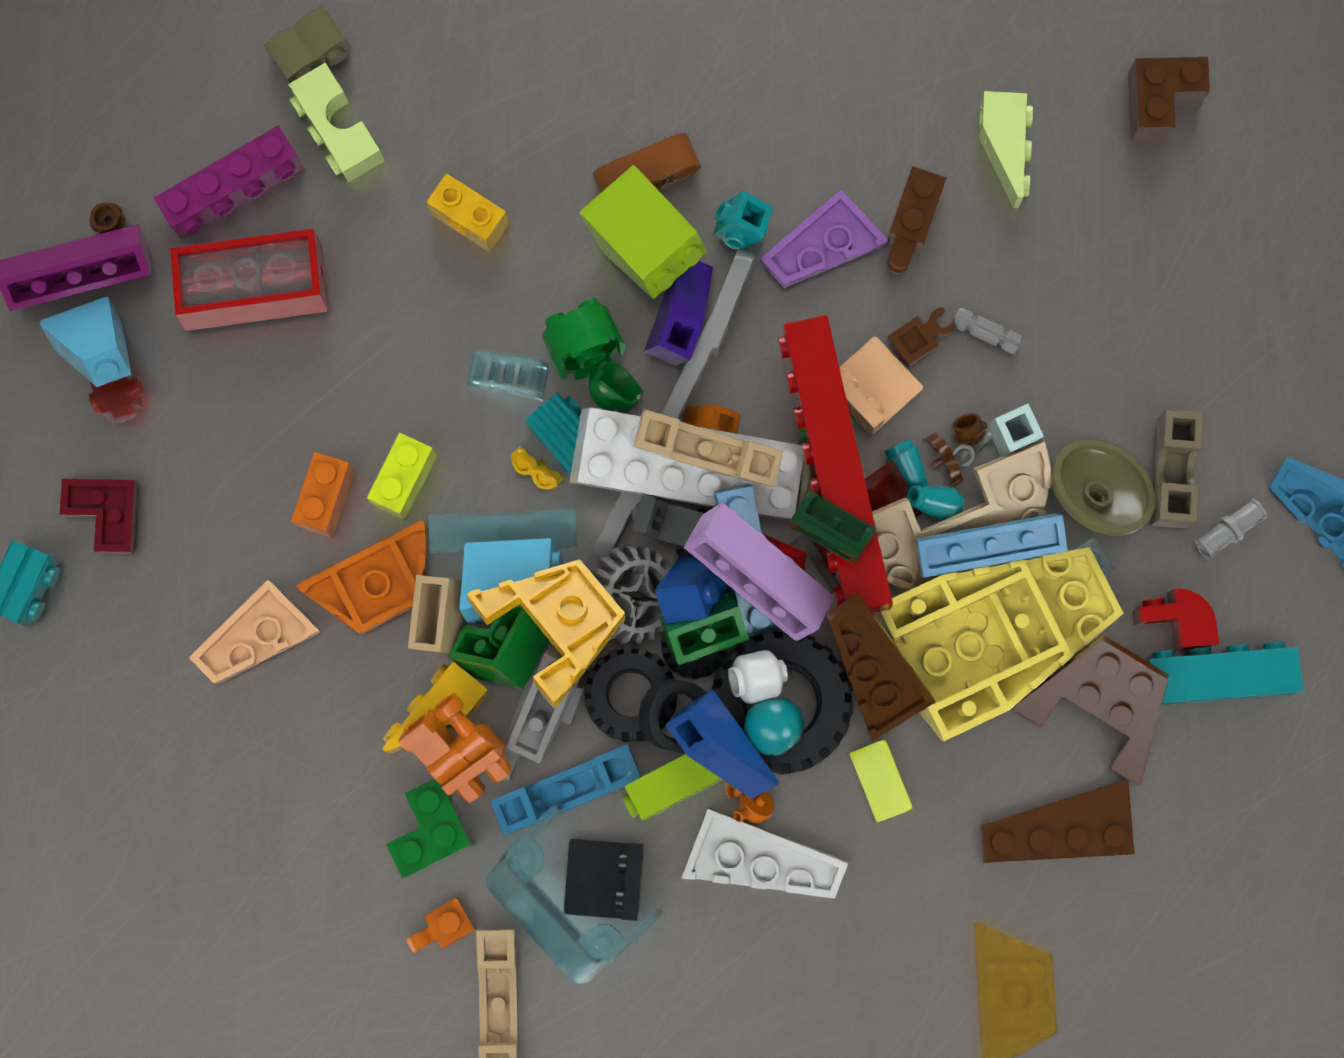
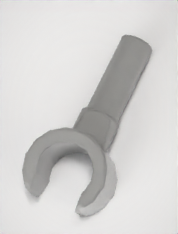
(974, 449)

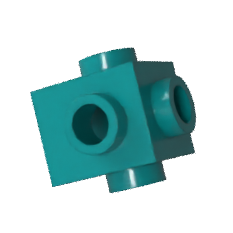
(742, 220)

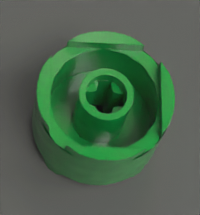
(582, 339)

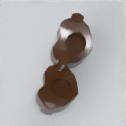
(946, 458)

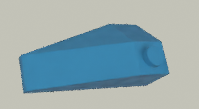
(1314, 499)

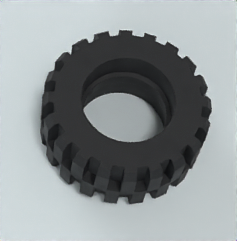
(830, 687)

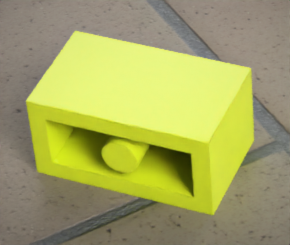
(402, 476)

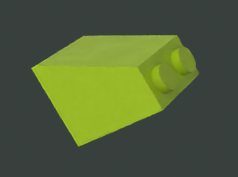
(642, 232)

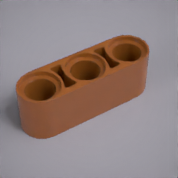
(660, 163)

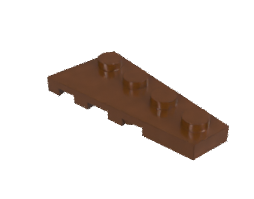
(878, 671)
(1069, 828)

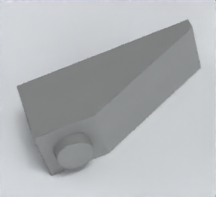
(538, 718)

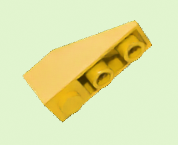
(445, 681)

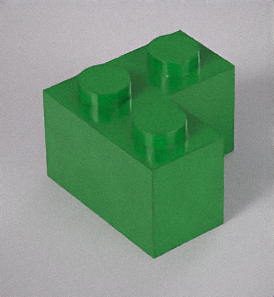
(504, 652)
(440, 831)

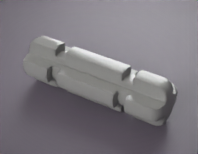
(987, 330)

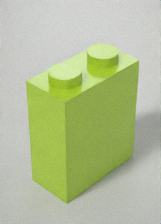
(667, 787)

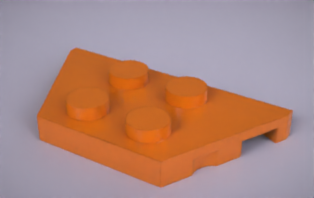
(373, 582)

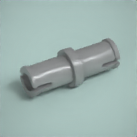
(1231, 529)

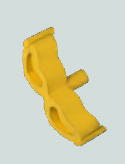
(541, 474)

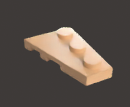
(253, 634)

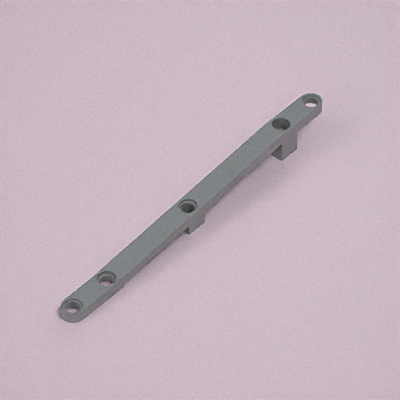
(621, 515)

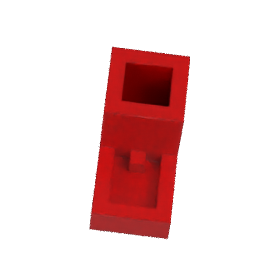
(1190, 618)

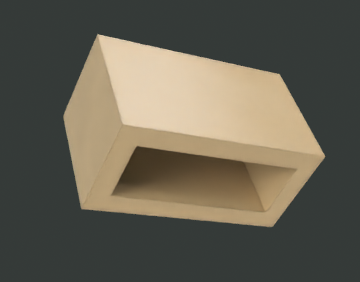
(435, 614)

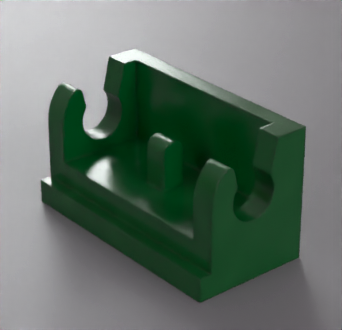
(832, 527)

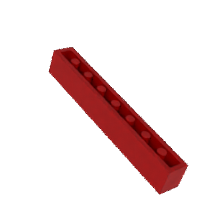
(833, 451)

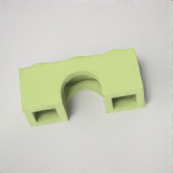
(351, 148)

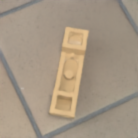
(707, 449)
(497, 993)

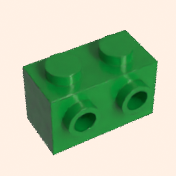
(705, 636)

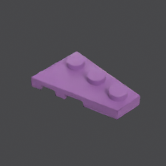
(823, 241)

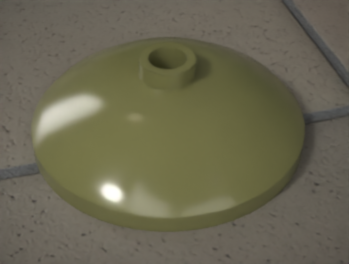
(1103, 487)

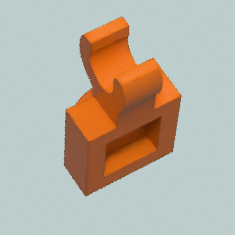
(446, 926)

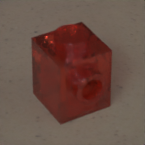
(118, 399)

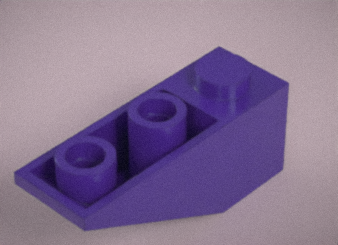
(681, 316)

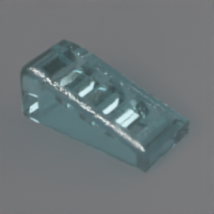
(537, 379)

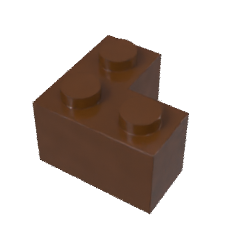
(1158, 87)

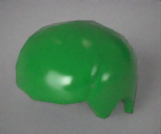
(614, 388)

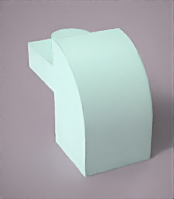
(1015, 430)

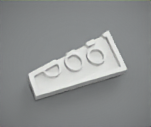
(760, 859)

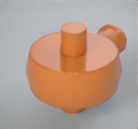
(756, 809)

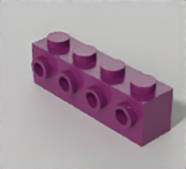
(229, 183)
(74, 267)

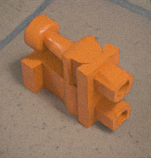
(460, 759)

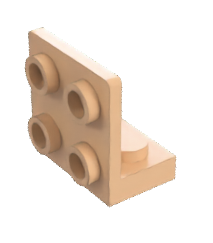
(876, 385)

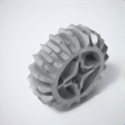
(640, 562)

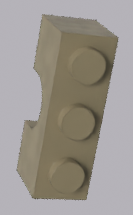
(1175, 456)

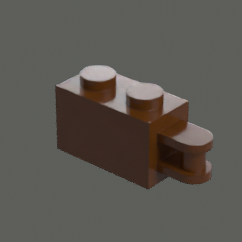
(913, 217)

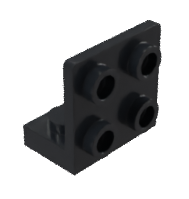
(603, 879)

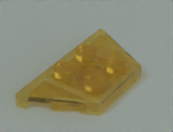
(1012, 994)

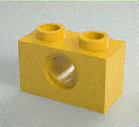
(468, 212)

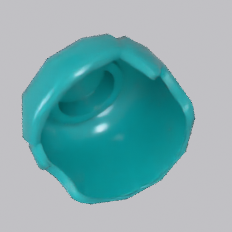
(774, 725)

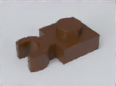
(917, 339)

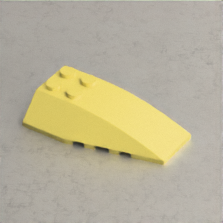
(998, 632)

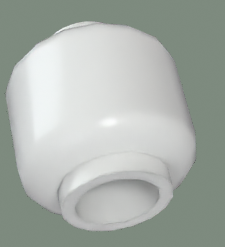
(757, 676)

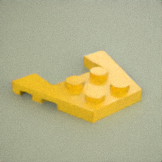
(570, 612)

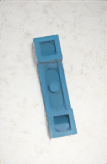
(572, 787)

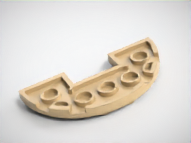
(1013, 490)

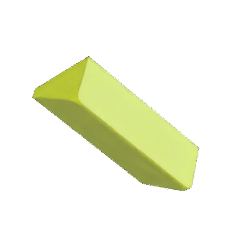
(881, 780)

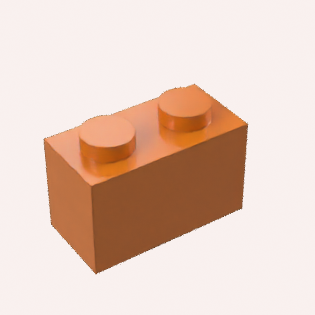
(323, 495)

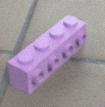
(759, 571)

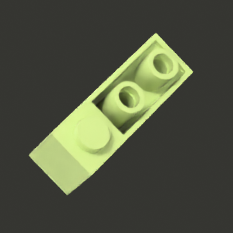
(1003, 137)

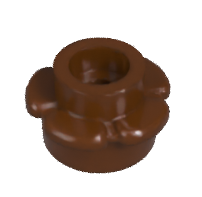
(104, 210)
(969, 429)

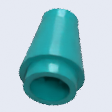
(908, 462)
(936, 501)

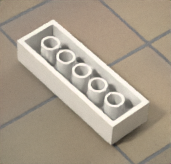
(609, 461)

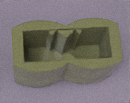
(308, 45)

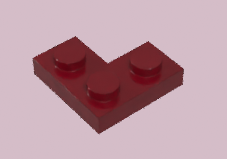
(112, 505)

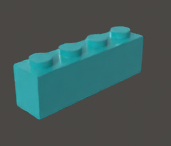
(1230, 674)

